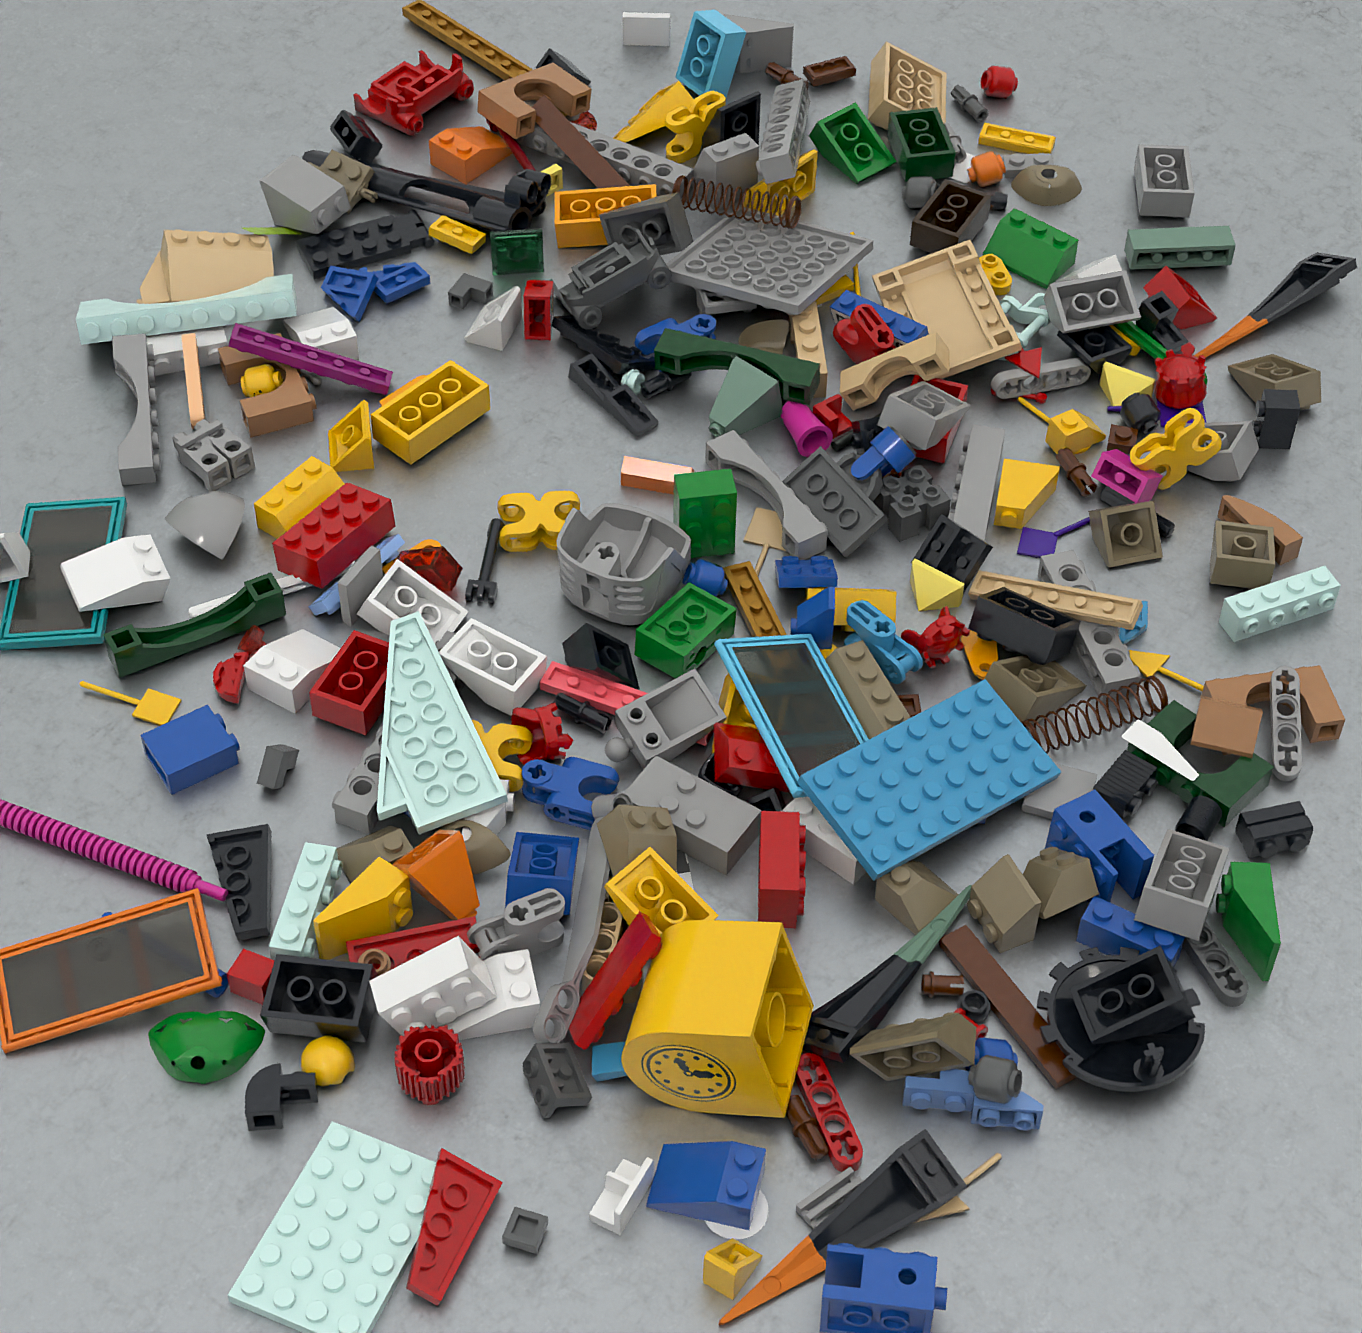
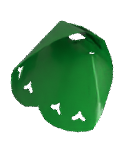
(208, 1038)

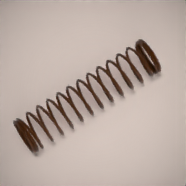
(797, 211)
(1164, 702)

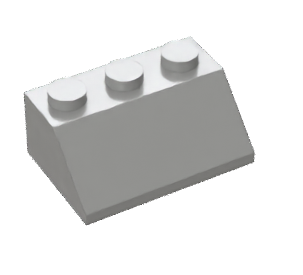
(1091, 302)

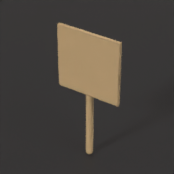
(765, 531)

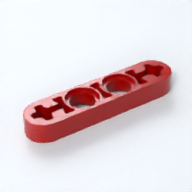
(827, 1112)

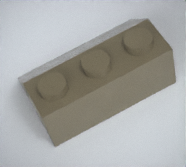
(918, 1047)

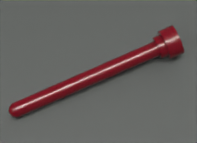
(513, 146)

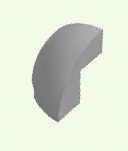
(209, 520)

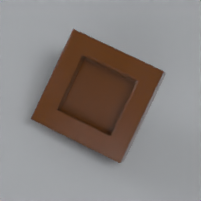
(1122, 438)

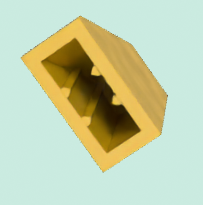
(1023, 491)

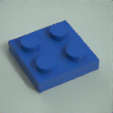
(805, 573)

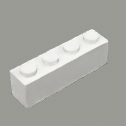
(169, 349)

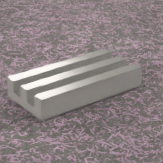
(823, 1192)

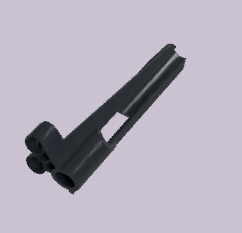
(488, 208)

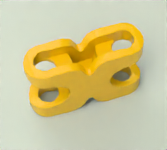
(691, 125)
(1176, 447)
(534, 519)
(505, 741)

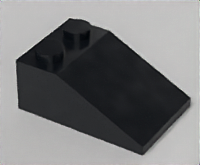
(735, 119)
(1132, 999)

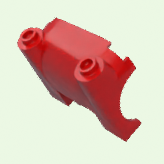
(410, 91)

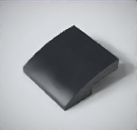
(953, 550)

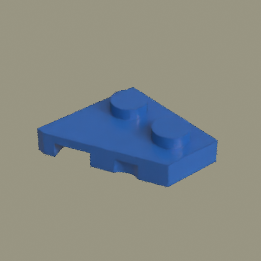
(399, 280)
(350, 289)

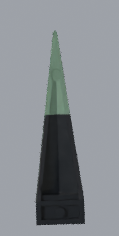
(866, 1003)

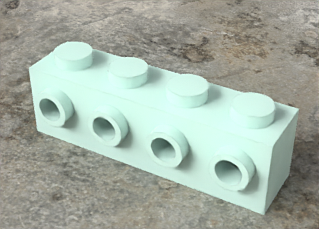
(1279, 603)
(307, 897)

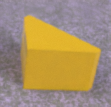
(729, 1267)

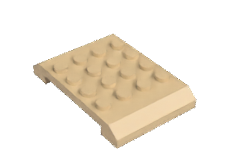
(953, 299)

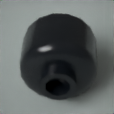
(1140, 412)

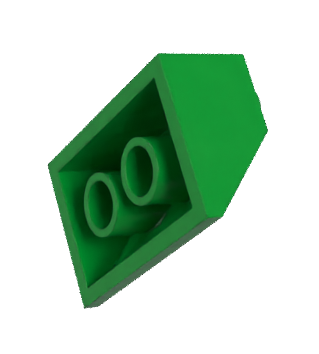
(1032, 248)

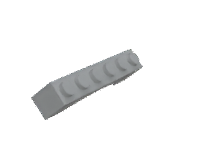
(136, 452)
(801, 530)

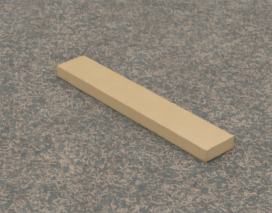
(1074, 602)

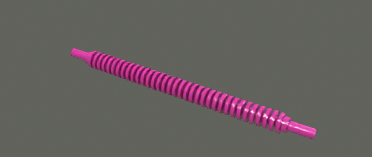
(105, 851)

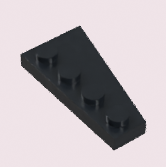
(603, 346)
(245, 871)

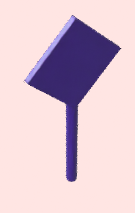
(1040, 543)

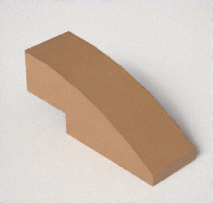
(1286, 539)

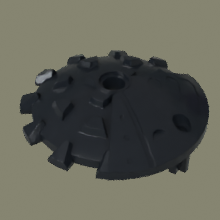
(1122, 1064)

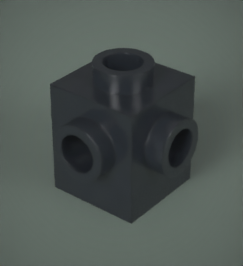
(863, 433)

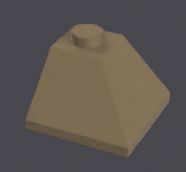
(1126, 533)
(386, 843)
(913, 895)

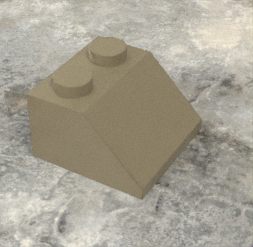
(1242, 555)
(1060, 880)
(1005, 905)

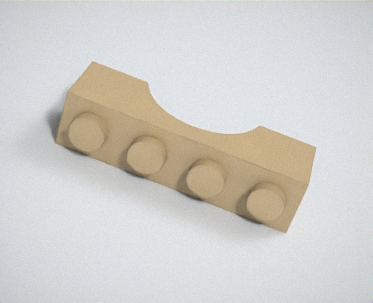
(808, 342)
(865, 381)

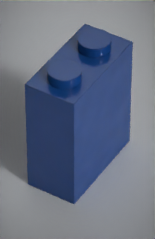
(190, 749)

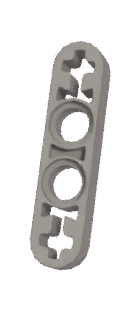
(1070, 373)
(1285, 723)

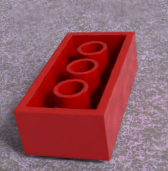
(334, 535)

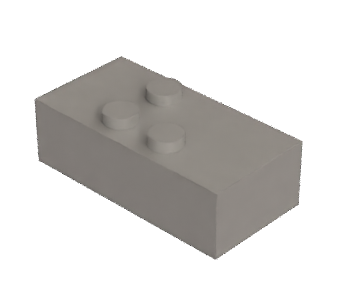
(706, 819)
(1182, 884)

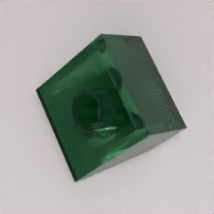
(516, 251)

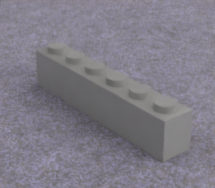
(978, 479)

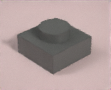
(525, 1230)

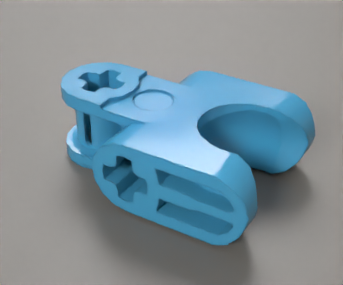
(883, 643)

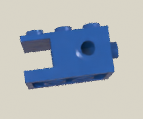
(1098, 833)
(879, 1291)

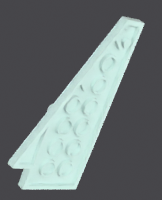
(429, 744)

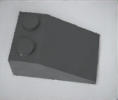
(657, 218)

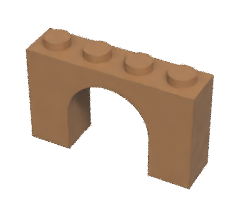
(505, 105)
(275, 410)
(1318, 706)

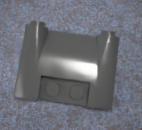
(610, 276)

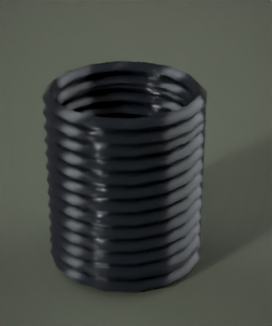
(1199, 818)

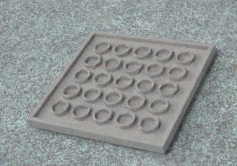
(768, 262)

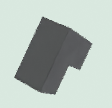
(470, 288)
(275, 763)

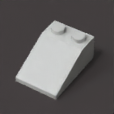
(326, 331)
(117, 574)
(405, 593)
(494, 665)
(289, 668)
(515, 1001)

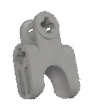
(526, 924)

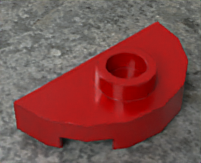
(230, 676)

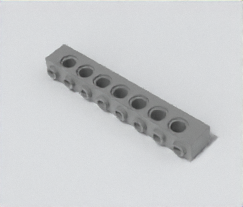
(784, 132)
(631, 162)
(357, 801)

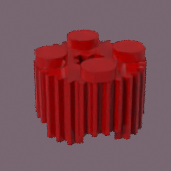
(429, 1063)

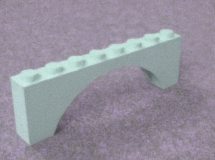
(264, 300)

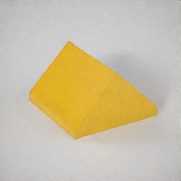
(352, 441)

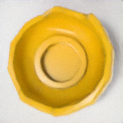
(328, 1059)

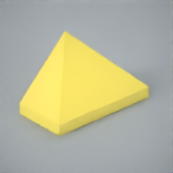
(1120, 383)
(934, 588)

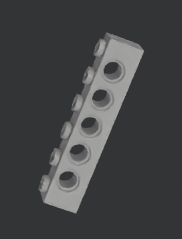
(1096, 644)

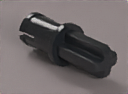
(662, 382)
(583, 712)

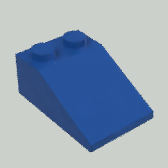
(540, 864)
(709, 1181)

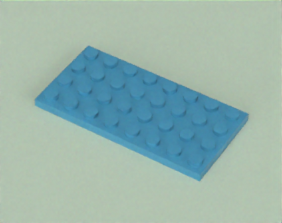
(928, 778)

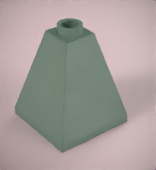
(745, 400)

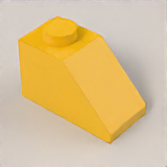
(1072, 431)

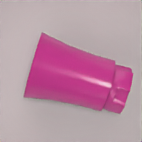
(805, 428)

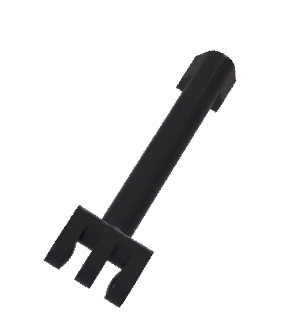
(483, 583)

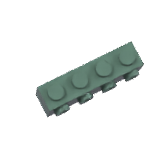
(1179, 247)

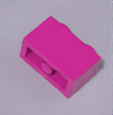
(1121, 475)

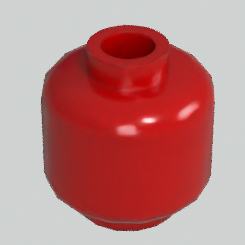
(999, 81)

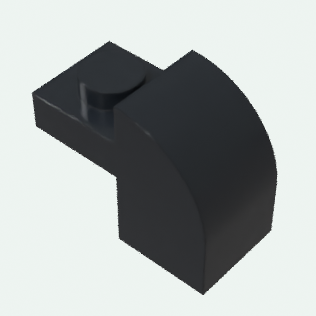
(1156, 320)
(272, 1090)

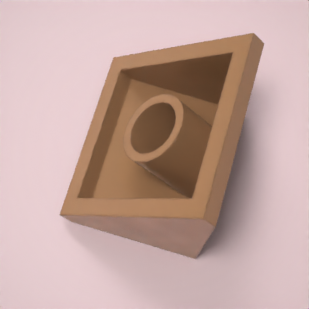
(1226, 726)

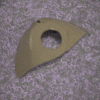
(1034, 187)
(766, 336)
(483, 847)

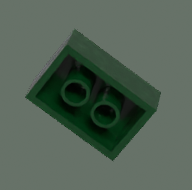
(921, 144)

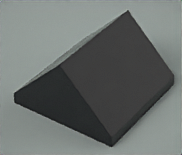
(1097, 346)

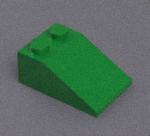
(851, 144)
(1251, 914)

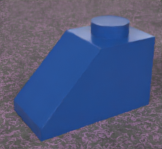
(816, 618)

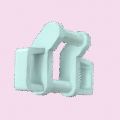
(1026, 314)

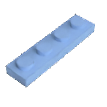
(330, 600)

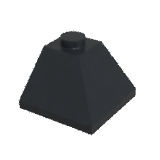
(600, 655)

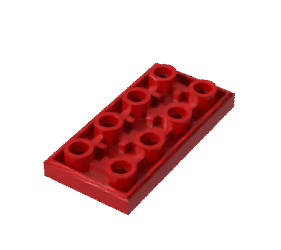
(616, 975)

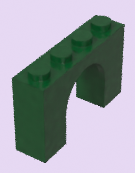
(1229, 789)

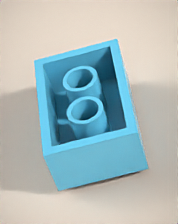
(710, 53)

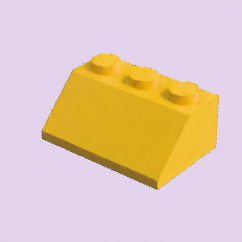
(801, 185)
(296, 496)
(881, 599)

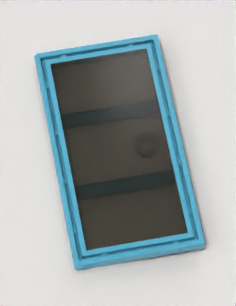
(792, 701)

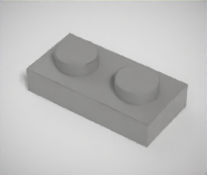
(1017, 162)

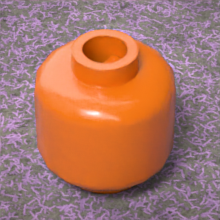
(986, 169)

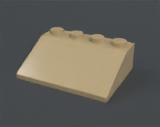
(903, 84)
(212, 262)

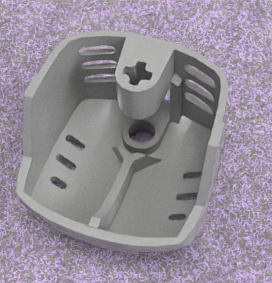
(621, 555)

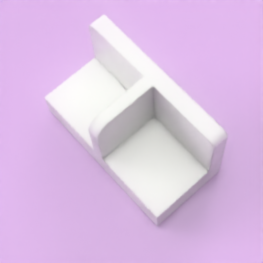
(622, 1194)

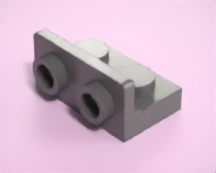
(555, 1077)

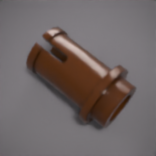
(940, 985)

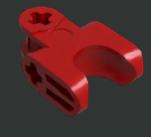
(864, 334)

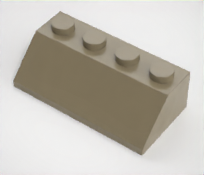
(866, 688)

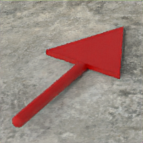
(1027, 360)

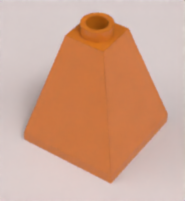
(442, 874)

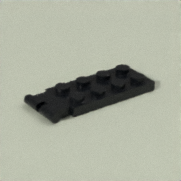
(364, 243)

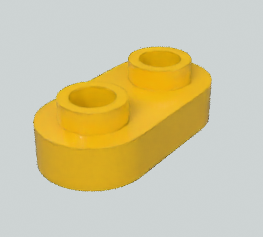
(996, 273)

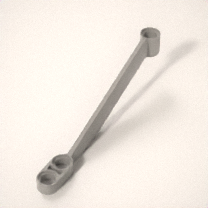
(584, 929)

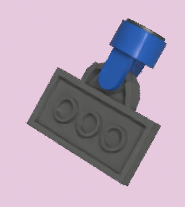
(845, 490)

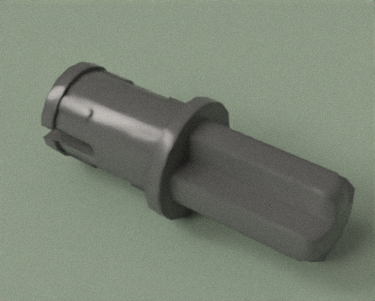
(969, 103)

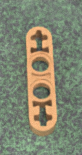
(193, 378)

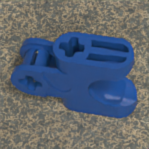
(699, 325)
(564, 786)

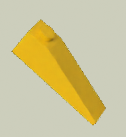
(654, 112)

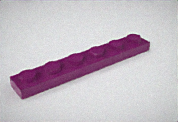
(310, 359)

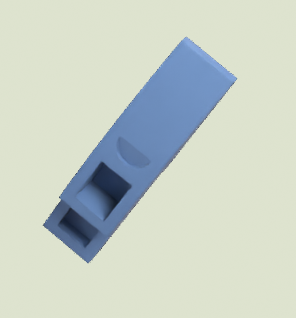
(955, 1094)

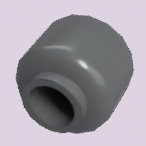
(919, 191)
(995, 1079)

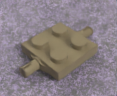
(351, 175)

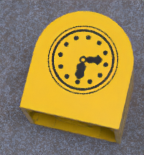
(720, 1019)

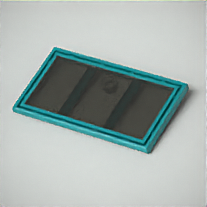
(41, 606)

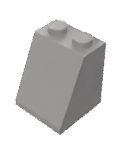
(729, 163)
(303, 196)

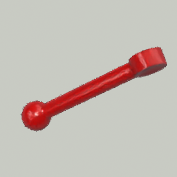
(1040, 397)

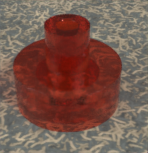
(252, 640)

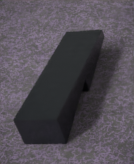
(615, 399)

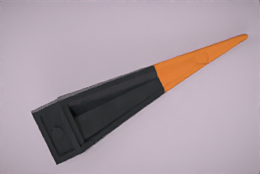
(1303, 283)
(896, 1194)

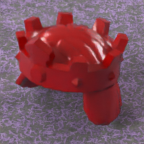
(1180, 378)
(938, 638)
(545, 730)

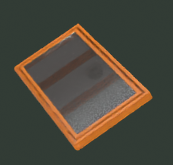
(105, 970)

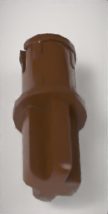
(781, 74)
(1076, 471)
(806, 1128)

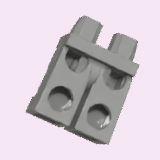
(214, 453)

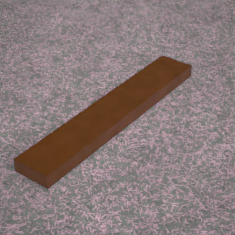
(576, 146)
(1006, 1002)

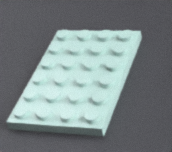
(339, 1237)

